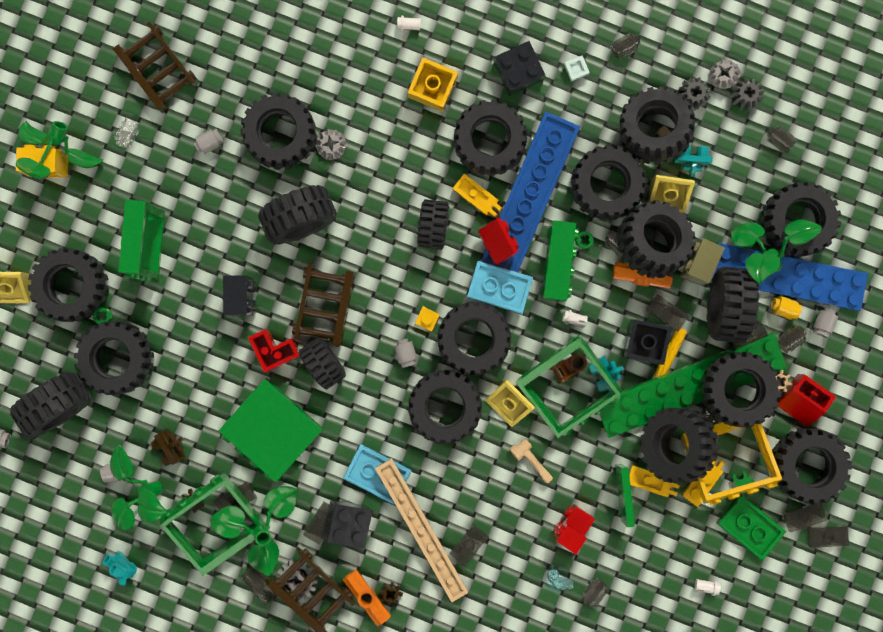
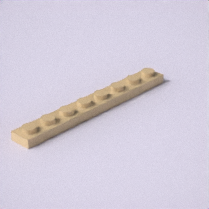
(421, 530)

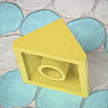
(671, 190)
(14, 287)
(509, 403)

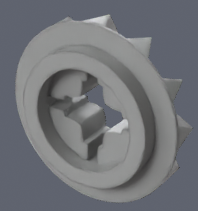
(722, 81)
(338, 148)

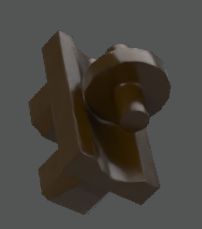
(170, 446)

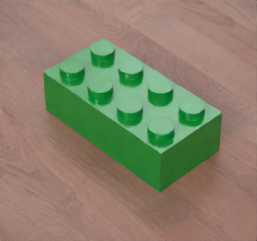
(558, 261)

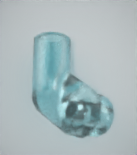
(558, 582)

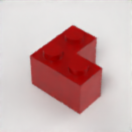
(272, 355)
(573, 528)

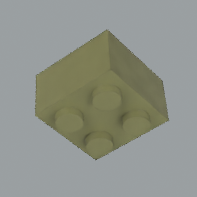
(702, 263)

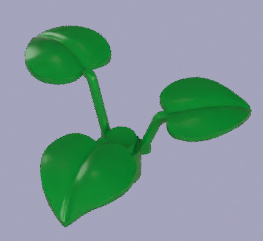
(56, 136)
(763, 265)
(149, 506)
(265, 553)

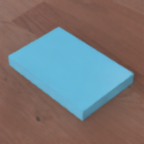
(499, 287)
(363, 472)

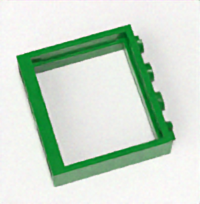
(141, 241)
(581, 417)
(225, 551)

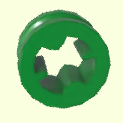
(590, 240)
(102, 310)

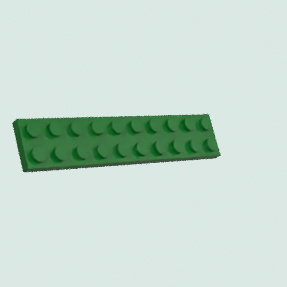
(680, 388)

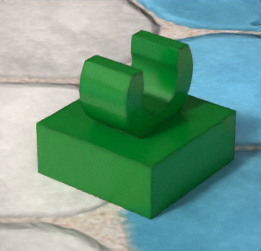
(746, 480)

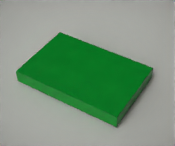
(625, 495)
(751, 527)

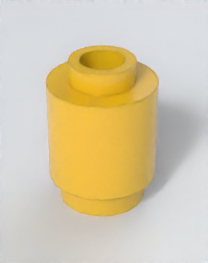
(786, 307)

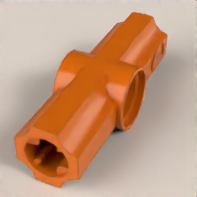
(624, 273)
(375, 607)

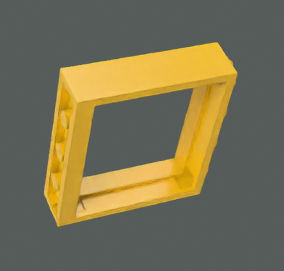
(775, 476)

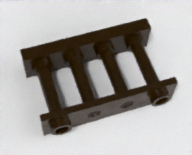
(149, 84)
(343, 299)
(291, 597)

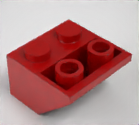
(497, 241)
(805, 400)

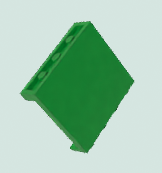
(270, 430)

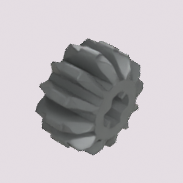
(701, 91)
(743, 99)

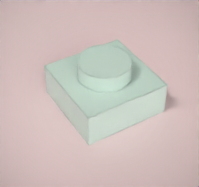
(576, 68)

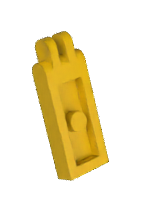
(476, 196)
(645, 480)
(692, 492)

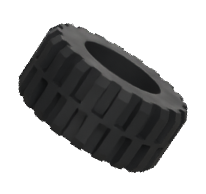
(663, 103)
(261, 113)
(495, 113)
(623, 162)
(821, 206)
(297, 214)
(673, 227)
(44, 279)
(732, 305)
(500, 338)
(89, 358)
(765, 395)
(50, 405)
(445, 433)
(701, 445)
(835, 465)

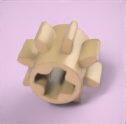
(785, 381)

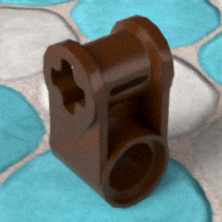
(567, 368)

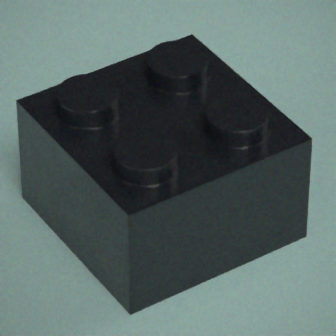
(519, 68)
(238, 295)
(647, 341)
(347, 524)

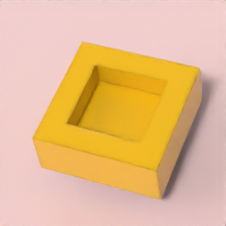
(427, 319)

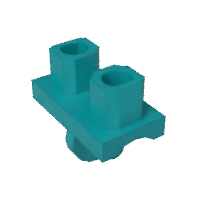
(701, 158)
(602, 384)
(119, 567)

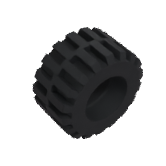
(433, 224)
(322, 363)

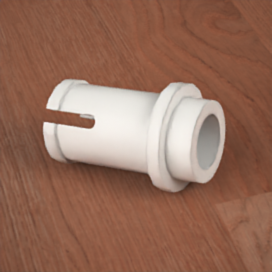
(408, 23)
(573, 318)
(707, 587)

